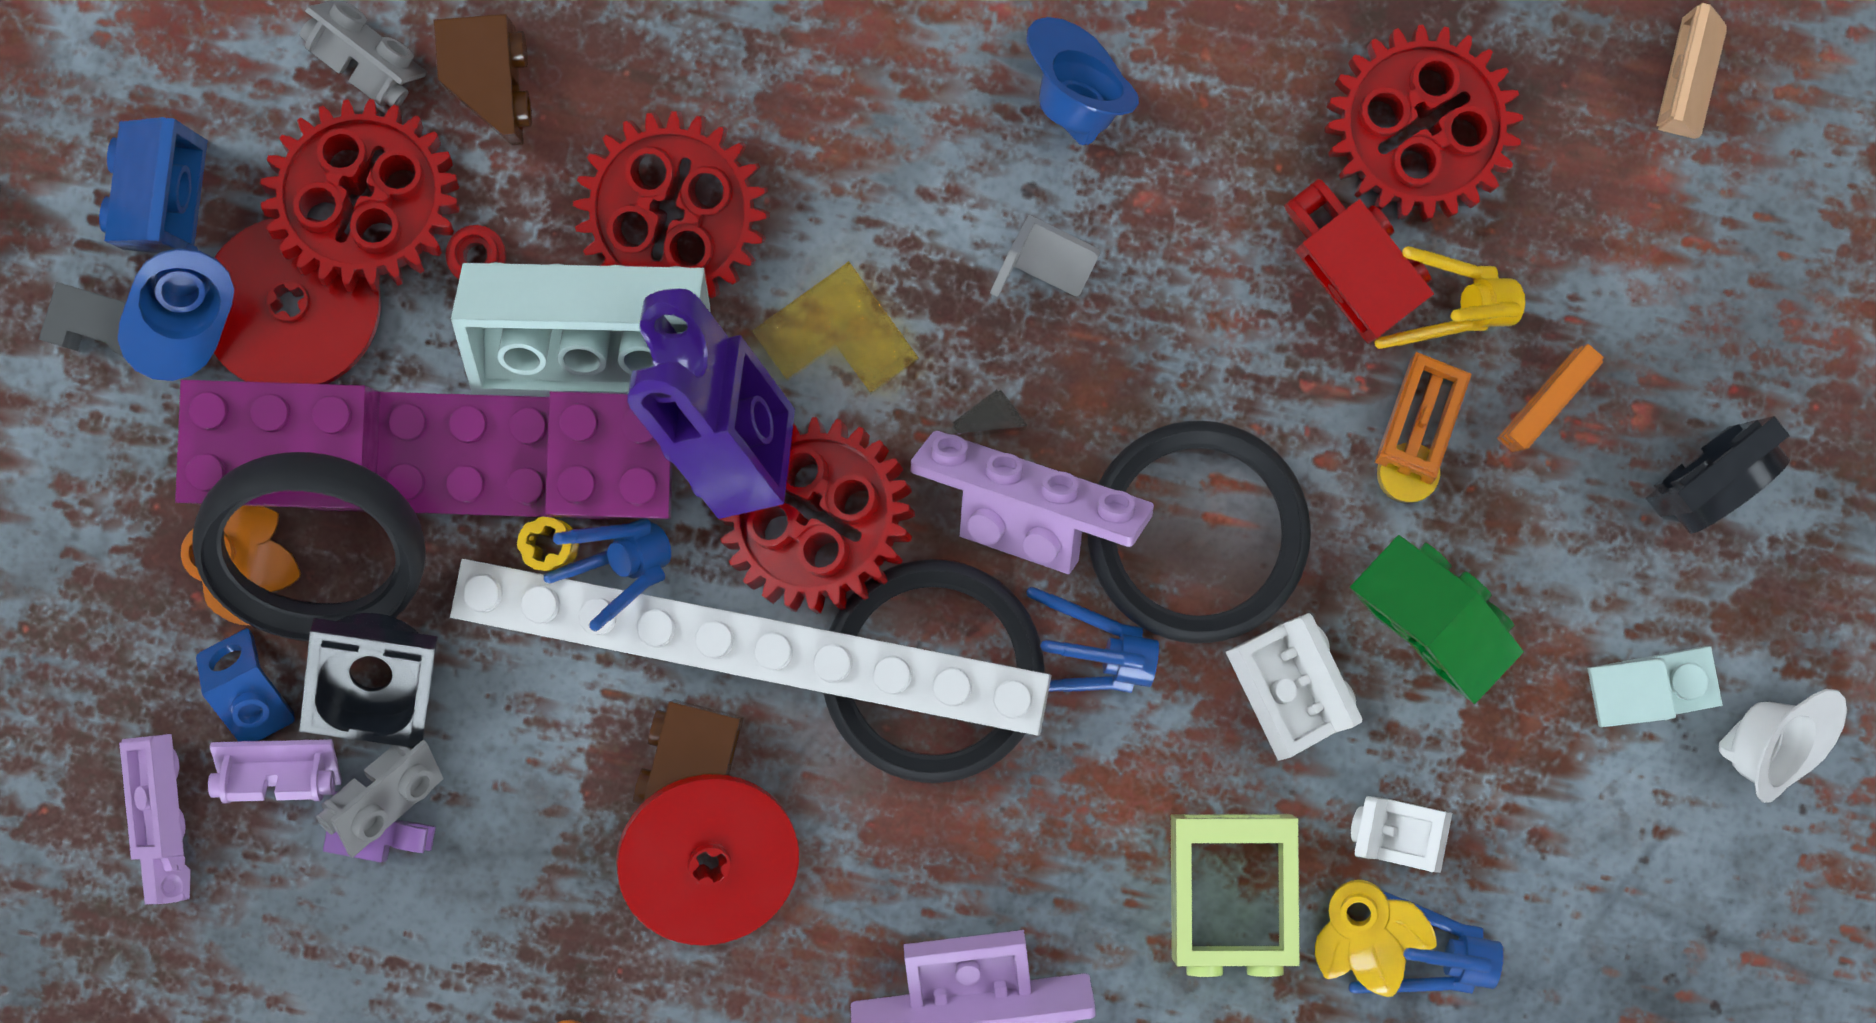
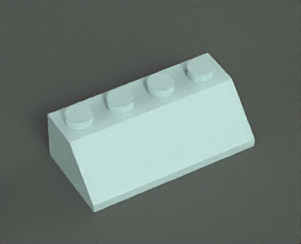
(559, 325)

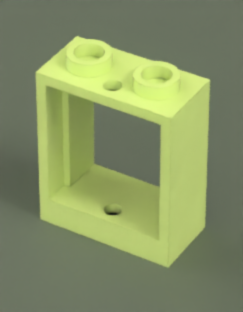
(1234, 828)

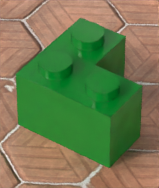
(1440, 616)

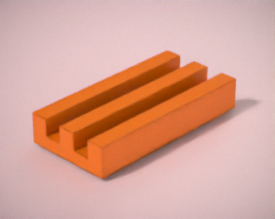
(1551, 398)
(1408, 460)

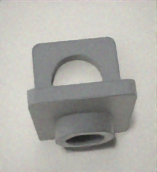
(1049, 257)

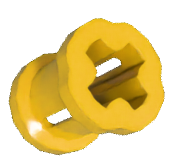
(532, 554)

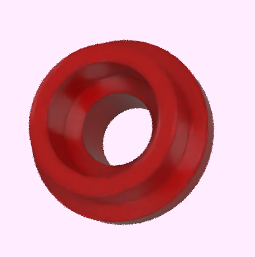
(472, 236)

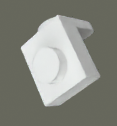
(1401, 833)

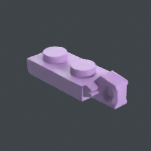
(155, 817)

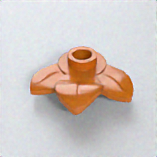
(252, 552)

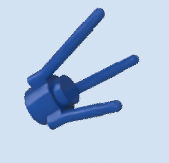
(636, 552)
(1129, 658)
(1468, 960)

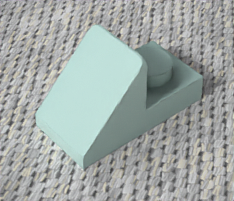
(1655, 687)

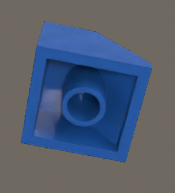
(153, 185)

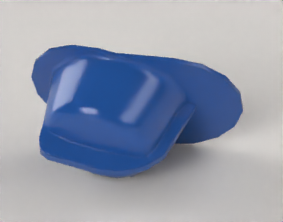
(1079, 79)
(175, 313)

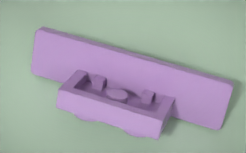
(1028, 505)
(978, 983)

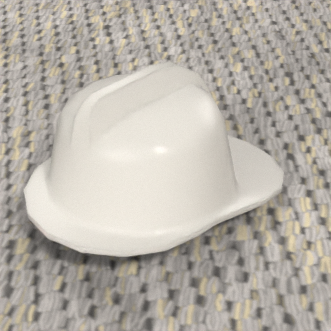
(1784, 741)

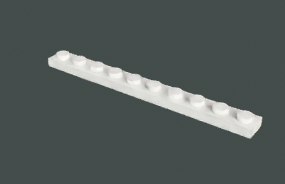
(755, 647)

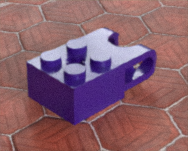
(712, 407)

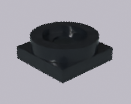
(1724, 475)
(345, 709)

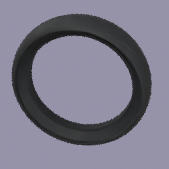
(319, 475)
(1294, 529)
(1026, 647)

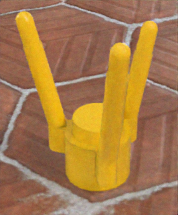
(1483, 303)

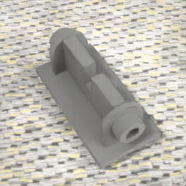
(341, 34)
(399, 781)

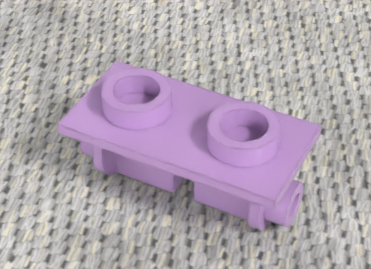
(294, 767)

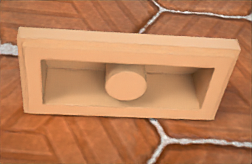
(1692, 72)

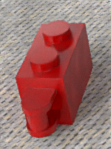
(1358, 261)

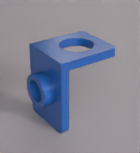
(242, 692)

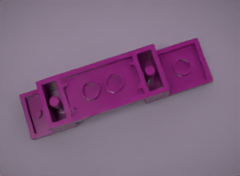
(441, 451)

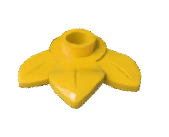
(1375, 945)

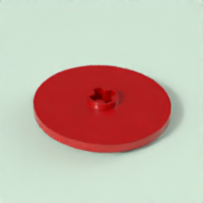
(273, 346)
(727, 820)

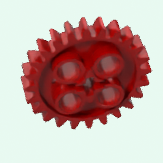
(1394, 80)
(309, 179)
(620, 190)
(788, 561)

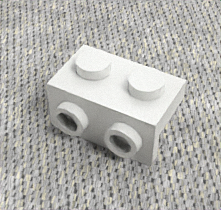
(1294, 685)

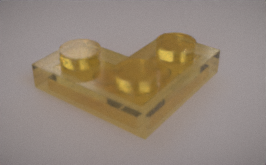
(839, 315)

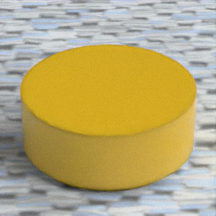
(1403, 487)

